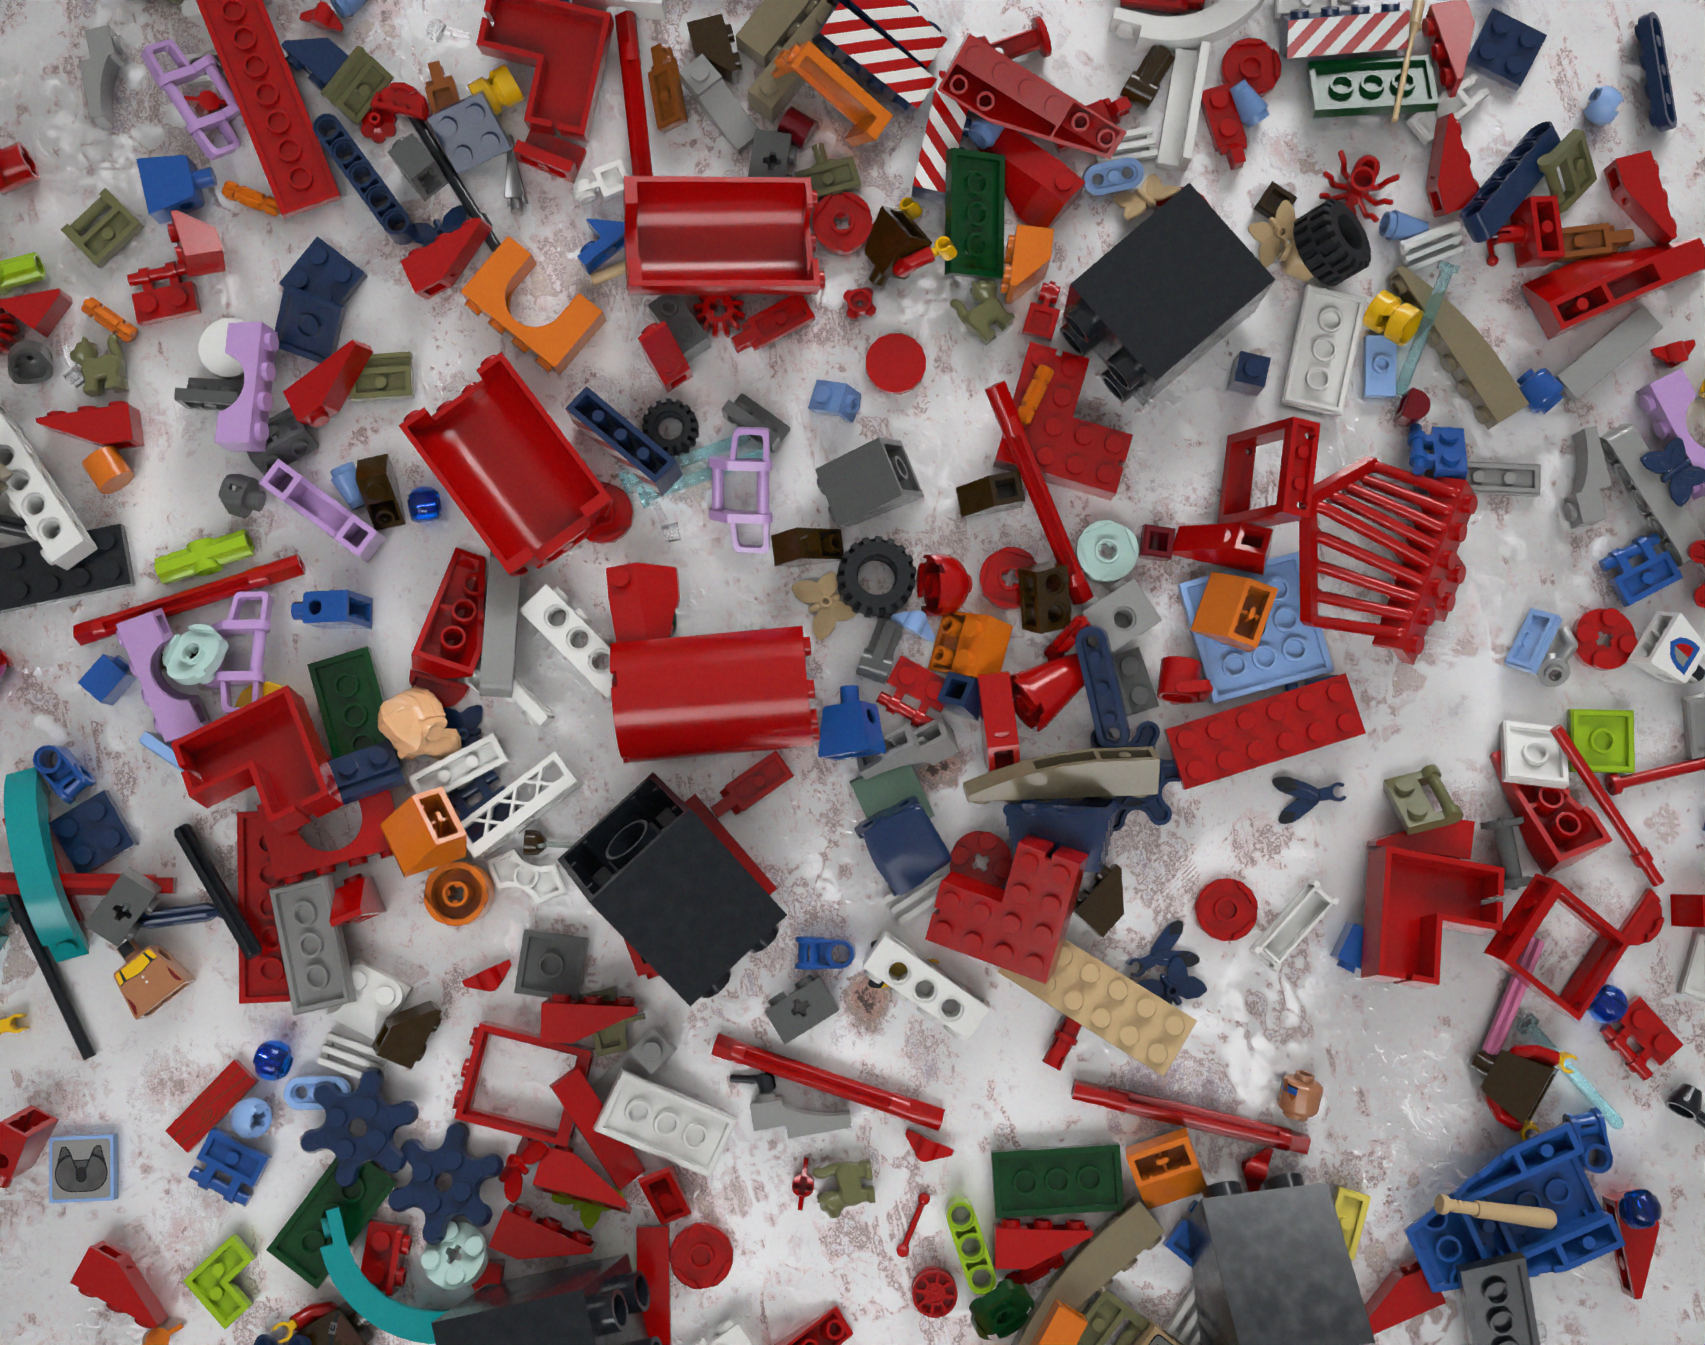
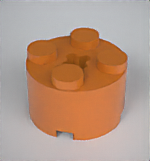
(440, 893)

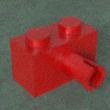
(1535, 232)

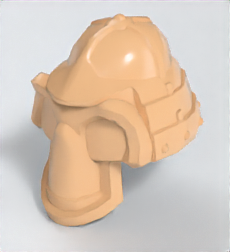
(417, 725)

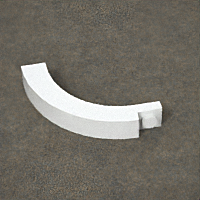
(1186, 30)

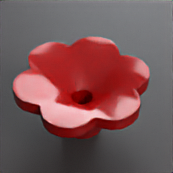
(378, 125)

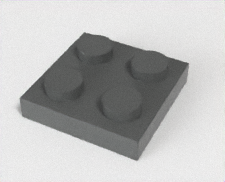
(550, 964)

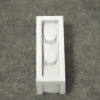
(461, 766)
(1292, 924)

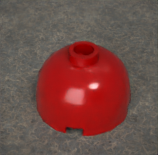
(943, 584)

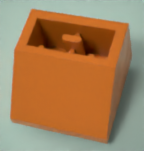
(1028, 259)
(1234, 610)
(970, 644)
(425, 832)
(1166, 1168)

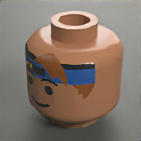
(1300, 1095)

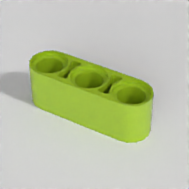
(973, 1260)

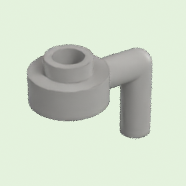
(1558, 661)

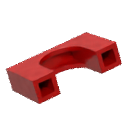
(294, 857)

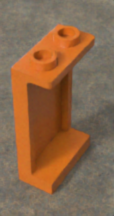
(837, 88)

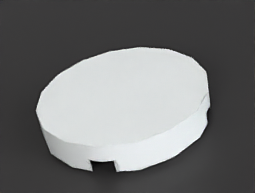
(212, 350)

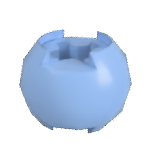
(1603, 105)
(251, 1117)

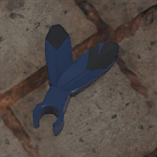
(1307, 796)
(1161, 951)

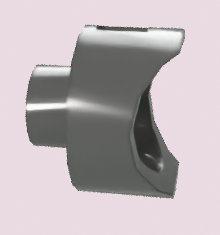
(29, 362)
(244, 498)

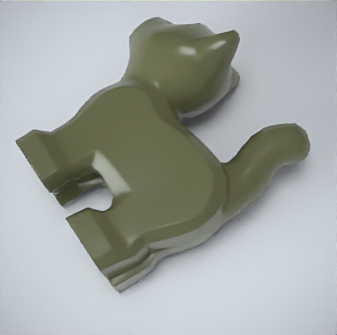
(987, 313)
(104, 369)
(848, 1179)

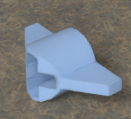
(915, 623)

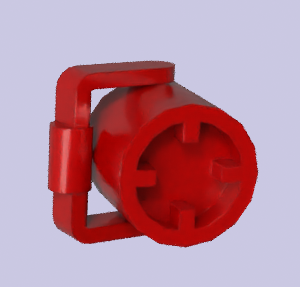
(16, 168)
(1181, 681)

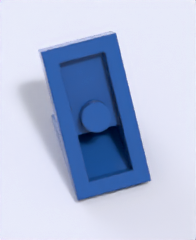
(609, 242)

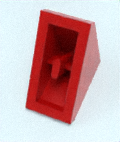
(39, 309)

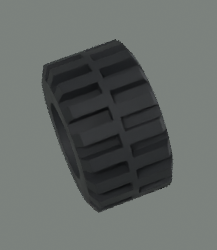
(1332, 242)
(876, 550)

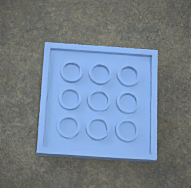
(1286, 648)

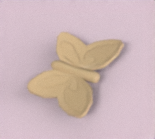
(1144, 198)
(1274, 232)
(826, 601)

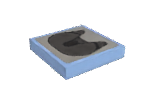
(83, 1168)

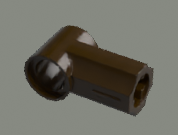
(1146, 81)

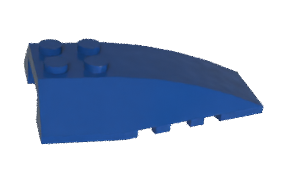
(1530, 1173)

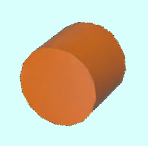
(108, 469)

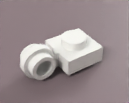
(608, 181)

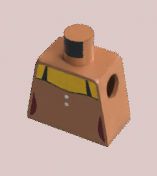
(149, 977)

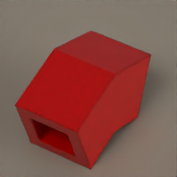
(492, 1275)

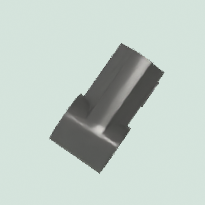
(877, 658)

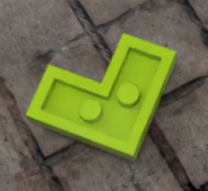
(214, 1282)

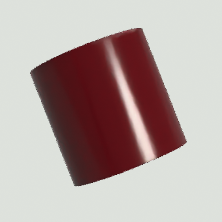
(799, 125)
(1412, 407)
(1156, 543)

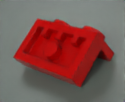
(385, 1255)

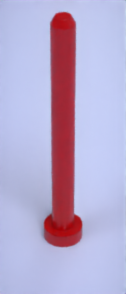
(1616, 783)

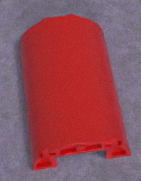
(720, 236)
(510, 469)
(712, 694)

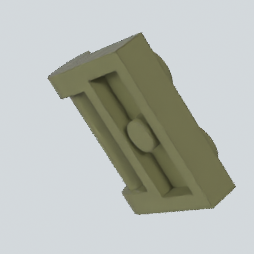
(1575, 166)
(108, 234)
(1413, 805)
(1104, 1317)

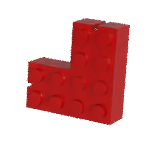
(569, 57)
(1065, 447)
(262, 746)
(1410, 903)
(1017, 925)

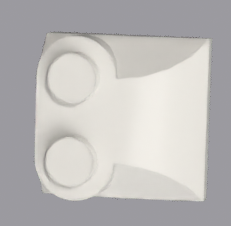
(377, 998)

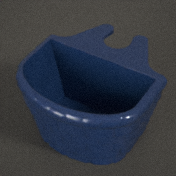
(1071, 823)

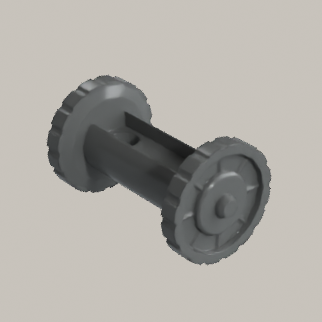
(1507, 850)

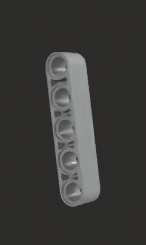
(1648, 493)
(499, 632)

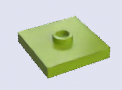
(1603, 739)

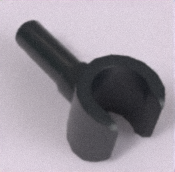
(764, 1080)

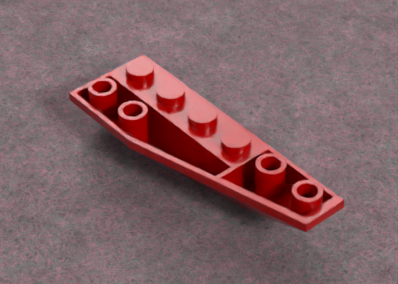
(1023, 101)
(1608, 282)

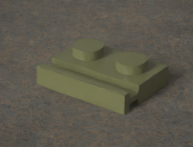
(356, 84)
(385, 378)

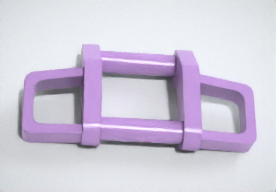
(187, 73)
(731, 463)
(259, 629)

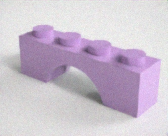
(1667, 406)
(245, 422)
(322, 510)
(144, 640)

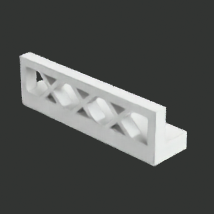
(1182, 108)
(529, 811)

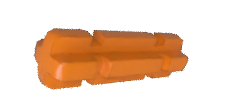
(250, 198)
(109, 320)
(1035, 393)

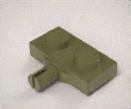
(831, 175)
(613, 1038)

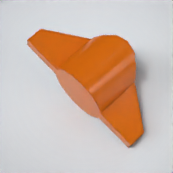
(159, 1335)

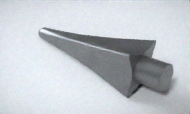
(514, 188)

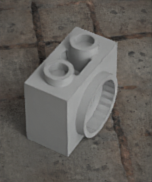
(1125, 599)

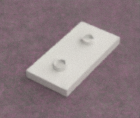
(1323, 350)
(665, 1123)

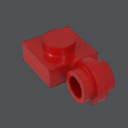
(1041, 318)

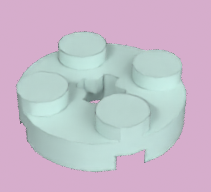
(1114, 535)
(203, 666)
(458, 1273)

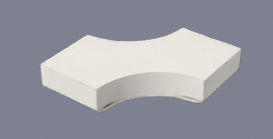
(541, 882)

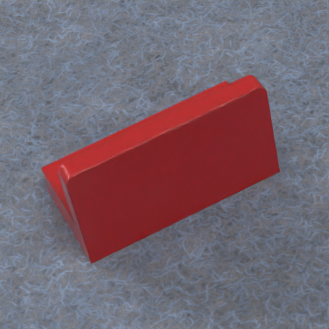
(550, 155)

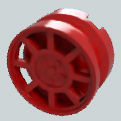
(934, 1291)

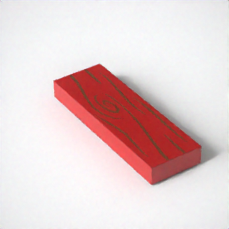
(212, 1105)

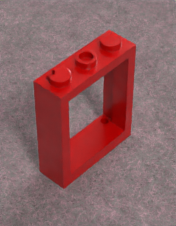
(1295, 475)
(1523, 923)
(472, 1073)

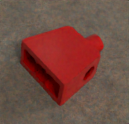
(23, 1141)

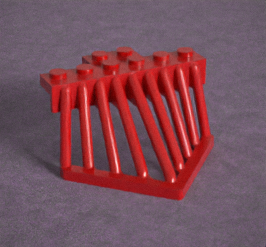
(1430, 561)

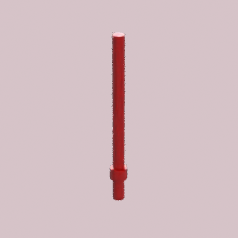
(1639, 855)

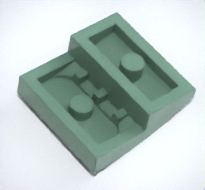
(889, 789)

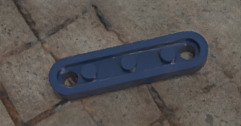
(1655, 64)
(1102, 687)

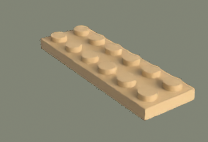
(1112, 1007)

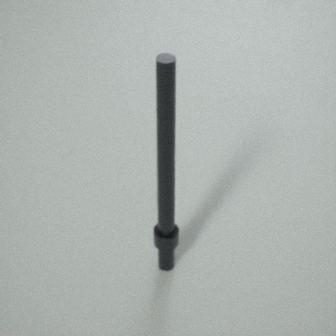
(452, 178)
(51, 976)

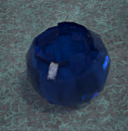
(424, 505)
(1609, 1005)
(273, 1060)
(1639, 1209)

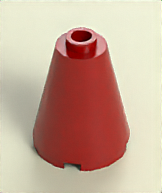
(1046, 690)

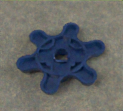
(1152, 805)
(381, 1122)
(461, 1198)

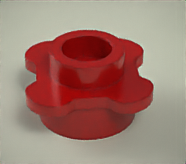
(860, 294)

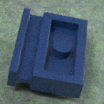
(367, 772)

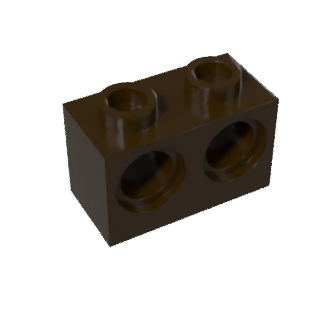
(1044, 597)

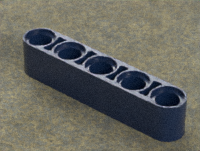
(358, 167)
(1508, 184)

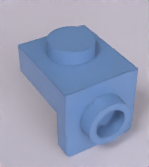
(835, 399)

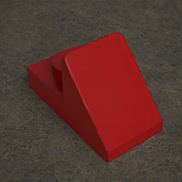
(665, 1195)

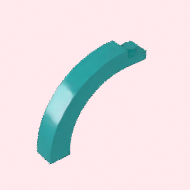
(35, 865)
(366, 1299)

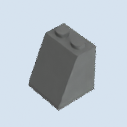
(868, 482)

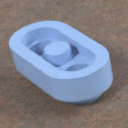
(1112, 176)
(297, 1102)

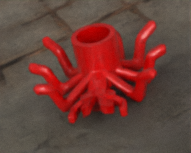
(1359, 185)

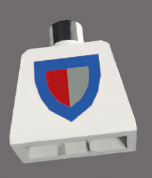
(1670, 649)

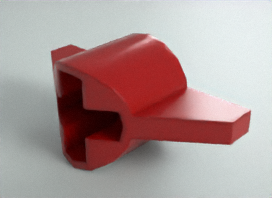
(322, 17)
(205, 103)
(1674, 352)
(488, 979)
(927, 1148)
(1256, 1168)
(803, 1184)

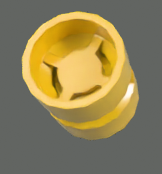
(499, 89)
(1392, 318)

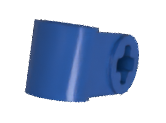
(67, 776)
(821, 953)
(1591, 1134)

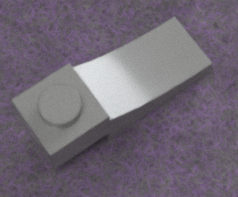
(101, 71)
(718, 103)
(1591, 477)
(909, 746)
(640, 1060)
(773, 1112)

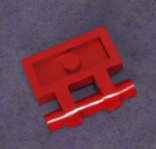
(167, 302)
(917, 683)
(1648, 1032)

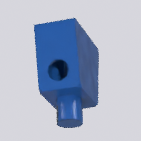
(173, 185)
(334, 610)
(850, 728)

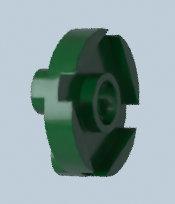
(1001, 1310)

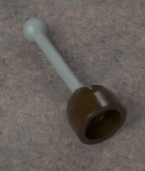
(536, 843)

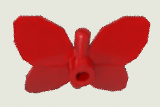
(527, 1154)

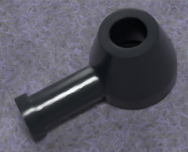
(1687, 1103)

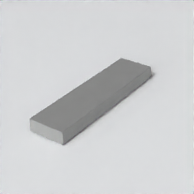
(1500, 478)

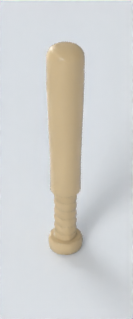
(1508, 1213)

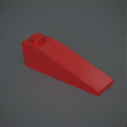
(1035, 180)
(642, 600)
(455, 623)
(1555, 825)

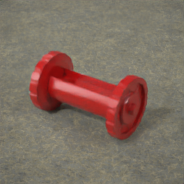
(1025, 42)

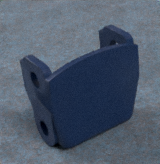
(904, 845)

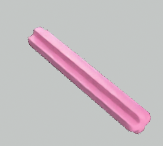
(1511, 1000)

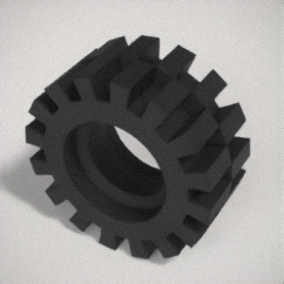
(671, 410)

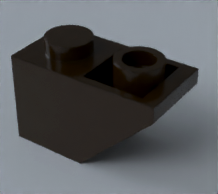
(713, 40)
(380, 491)
(991, 494)
(807, 546)
(1103, 902)
(406, 1032)

